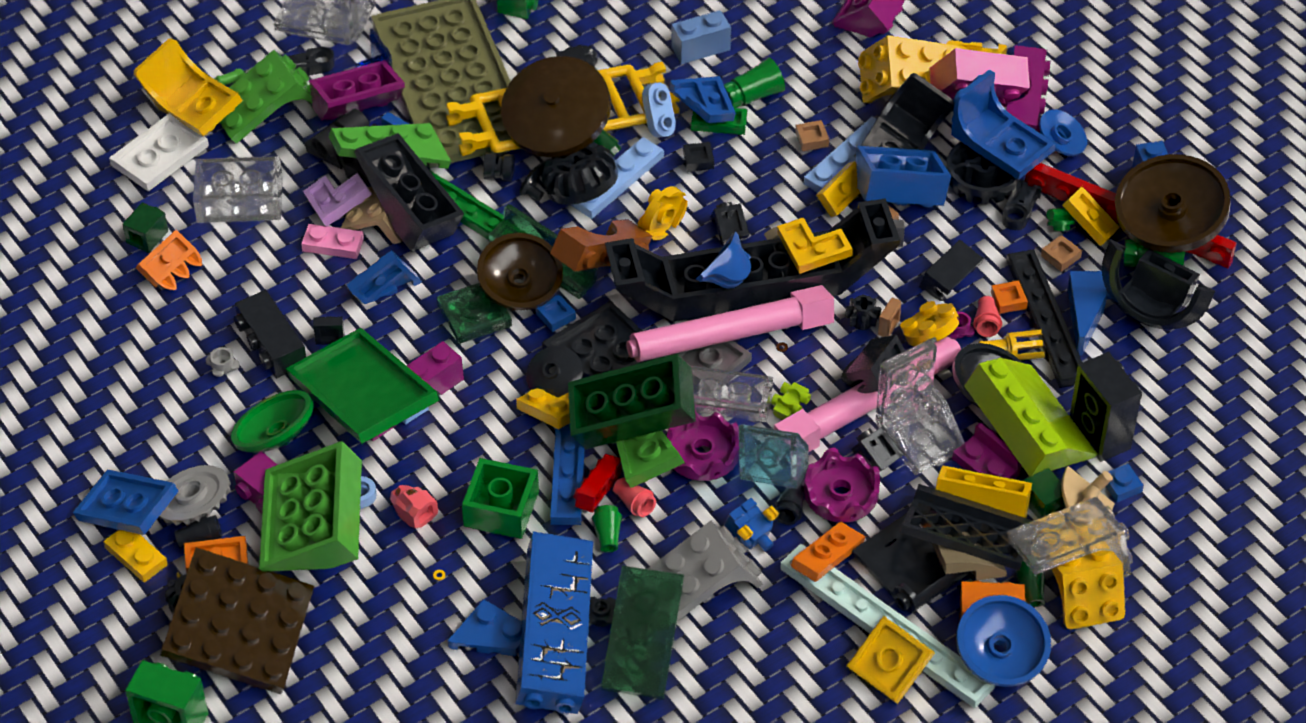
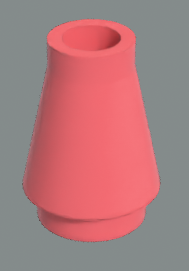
(987, 318)
(637, 499)

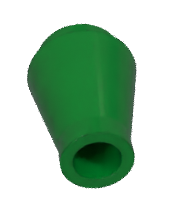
(607, 527)

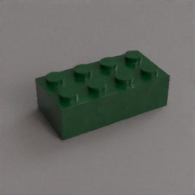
(631, 401)

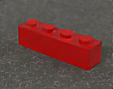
(598, 483)

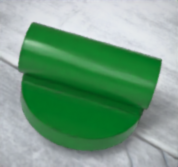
(1059, 219)

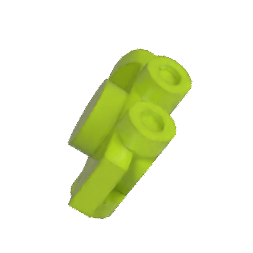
(790, 401)

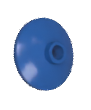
(1063, 131)

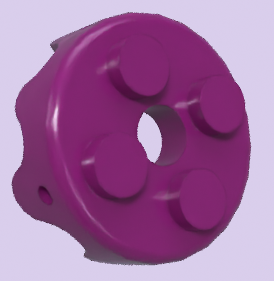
(713, 433)
(838, 471)

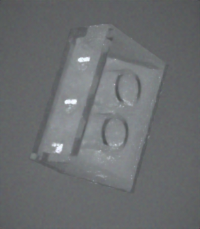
(732, 393)

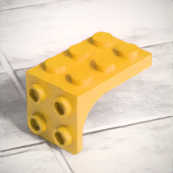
(892, 60)
(184, 89)
(1091, 589)

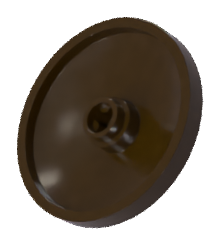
(556, 106)
(1172, 203)

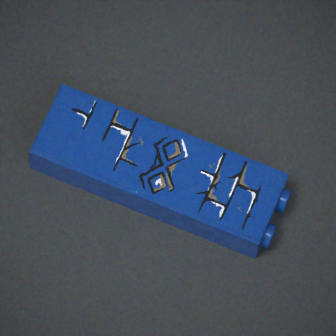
(554, 623)

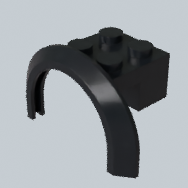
(1156, 290)

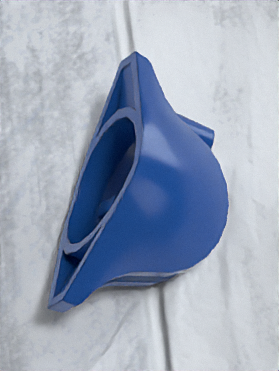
(729, 266)

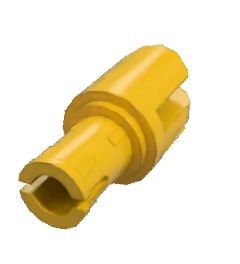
(1011, 345)

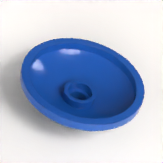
(1006, 623)

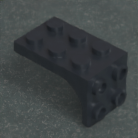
(909, 116)

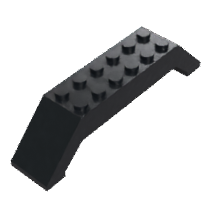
(671, 286)

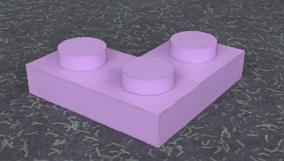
(334, 203)

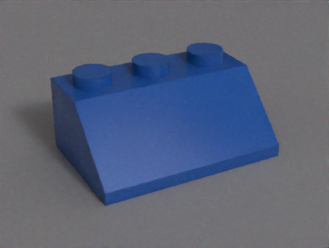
(901, 176)

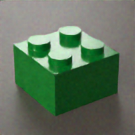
(500, 498)
(165, 695)

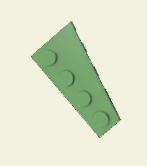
(419, 137)
(647, 457)

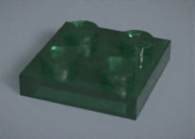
(472, 313)

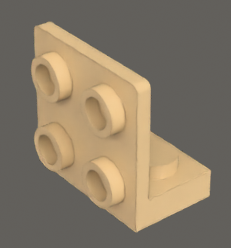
(370, 214)

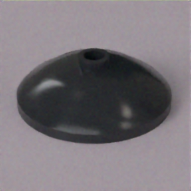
(968, 360)

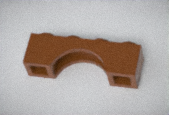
(586, 250)

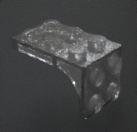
(1071, 535)

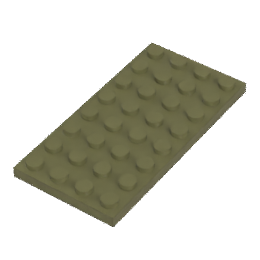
(444, 58)

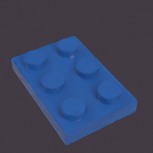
(125, 502)

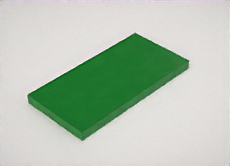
(362, 385)

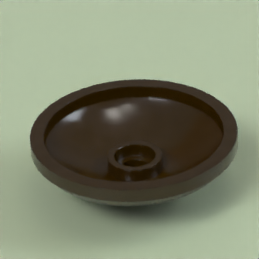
(521, 258)

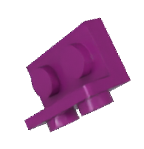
(987, 455)

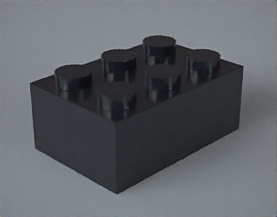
(1105, 405)

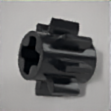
(863, 312)

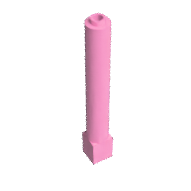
(804, 309)
(851, 404)

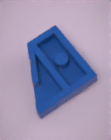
(382, 278)
(488, 631)

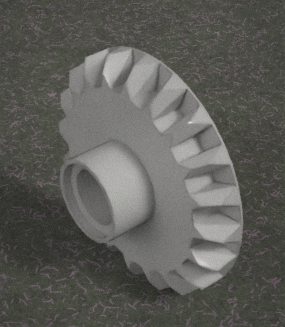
(198, 494)

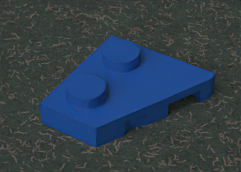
(705, 97)

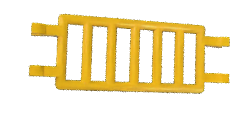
(488, 137)

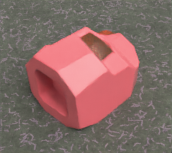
(414, 505)

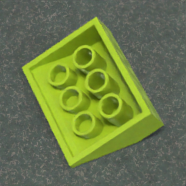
(1027, 416)

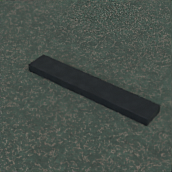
(1046, 316)

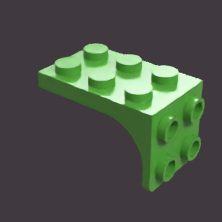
(263, 91)

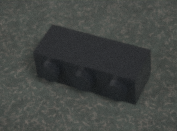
(269, 333)

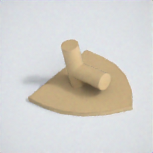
(1077, 489)

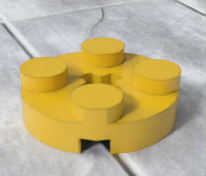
(664, 210)
(930, 322)

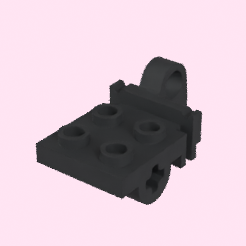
(323, 148)

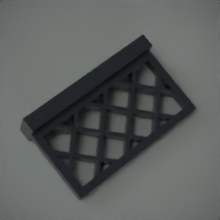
(963, 515)

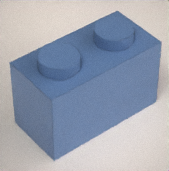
(700, 37)

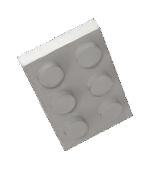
(708, 562)

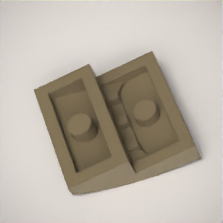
(956, 562)

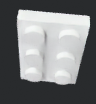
(158, 152)

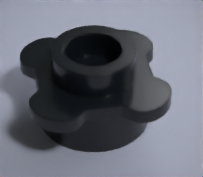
(601, 618)

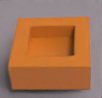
(1009, 297)

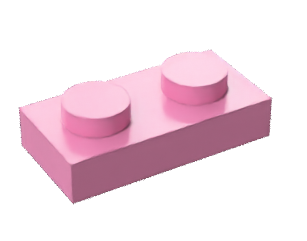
(332, 241)

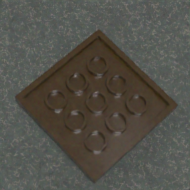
(237, 621)

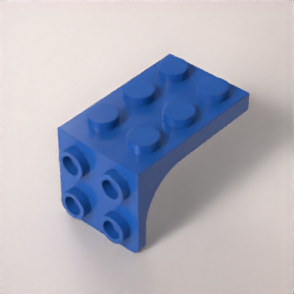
(995, 133)

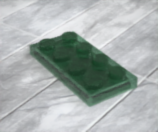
(643, 632)

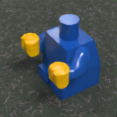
(752, 525)

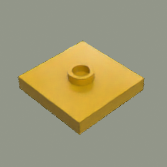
(890, 659)

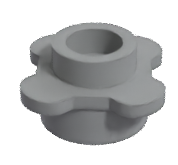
(222, 361)

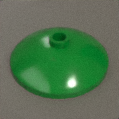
(272, 422)

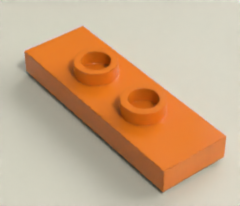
(827, 551)

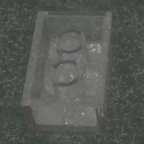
(238, 189)

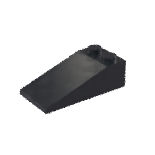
(409, 192)

